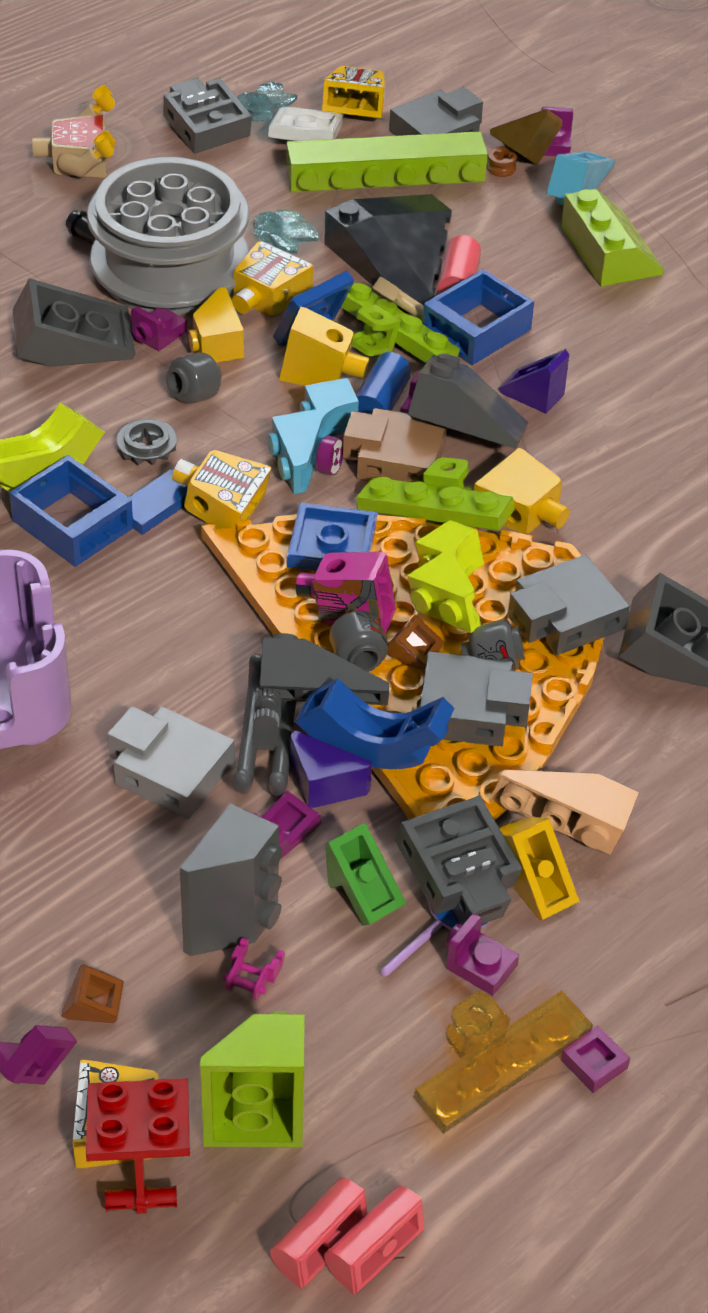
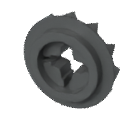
(158, 433)

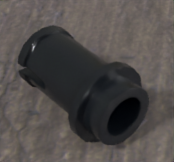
(78, 225)

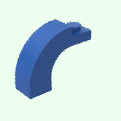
(383, 737)

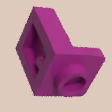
(562, 141)
(157, 327)
(479, 957)
(36, 1054)

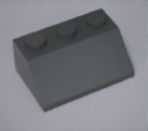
(231, 883)

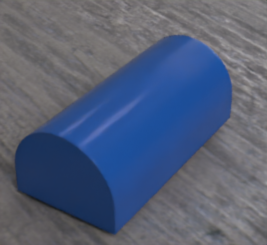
(384, 383)

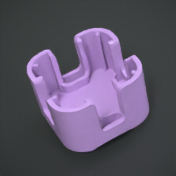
(32, 655)

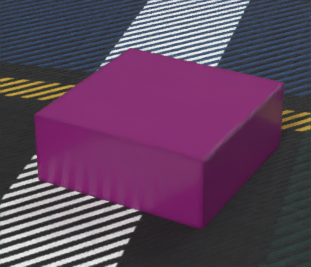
(595, 1059)

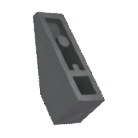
(300, 667)

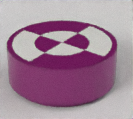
(329, 455)

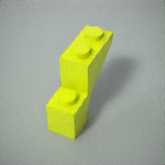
(60, 435)
(441, 581)

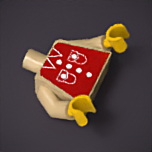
(80, 142)

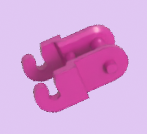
(268, 973)

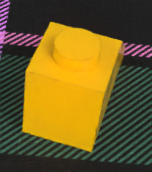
(217, 329)
(544, 875)

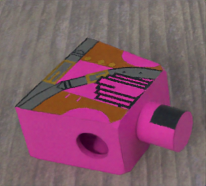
(350, 584)

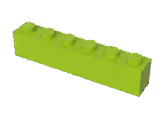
(386, 161)

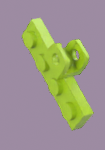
(390, 325)
(438, 497)

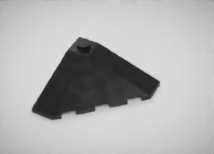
(391, 240)

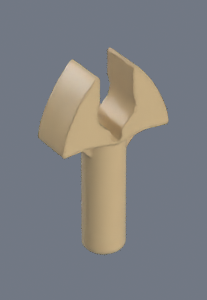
(400, 298)

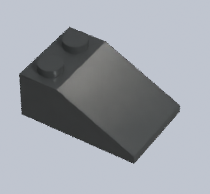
(70, 327)
(463, 401)
(668, 632)

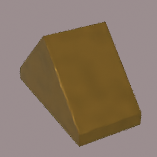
(529, 134)

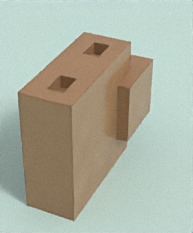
(392, 445)

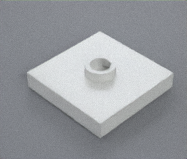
(305, 124)

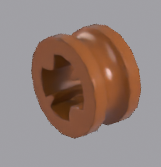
(502, 161)

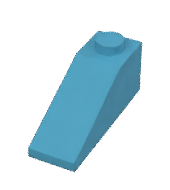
(577, 172)

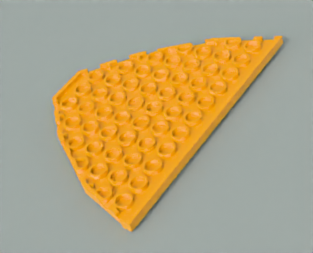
(452, 769)

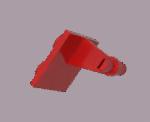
(138, 1123)

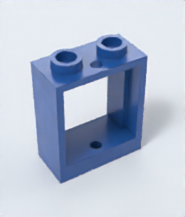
(445, 313)
(88, 535)

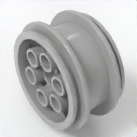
(167, 233)

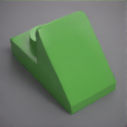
(360, 868)

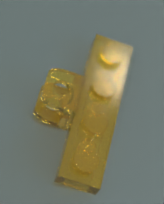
(496, 1053)

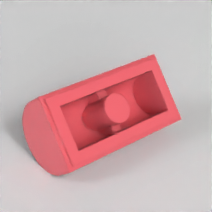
(460, 262)
(376, 1239)
(302, 1249)

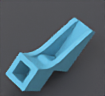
(298, 434)

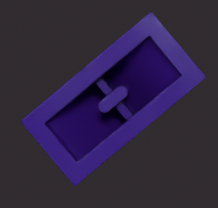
(540, 382)
(327, 772)

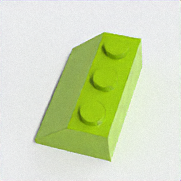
(606, 239)
(255, 1084)

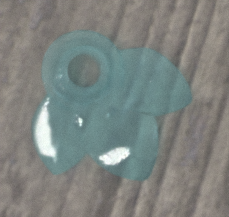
(265, 100)
(284, 229)

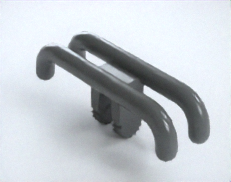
(266, 726)

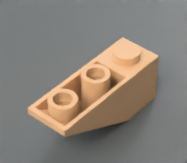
(576, 803)

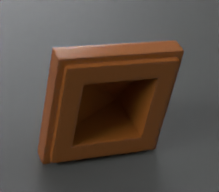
(413, 643)
(93, 996)

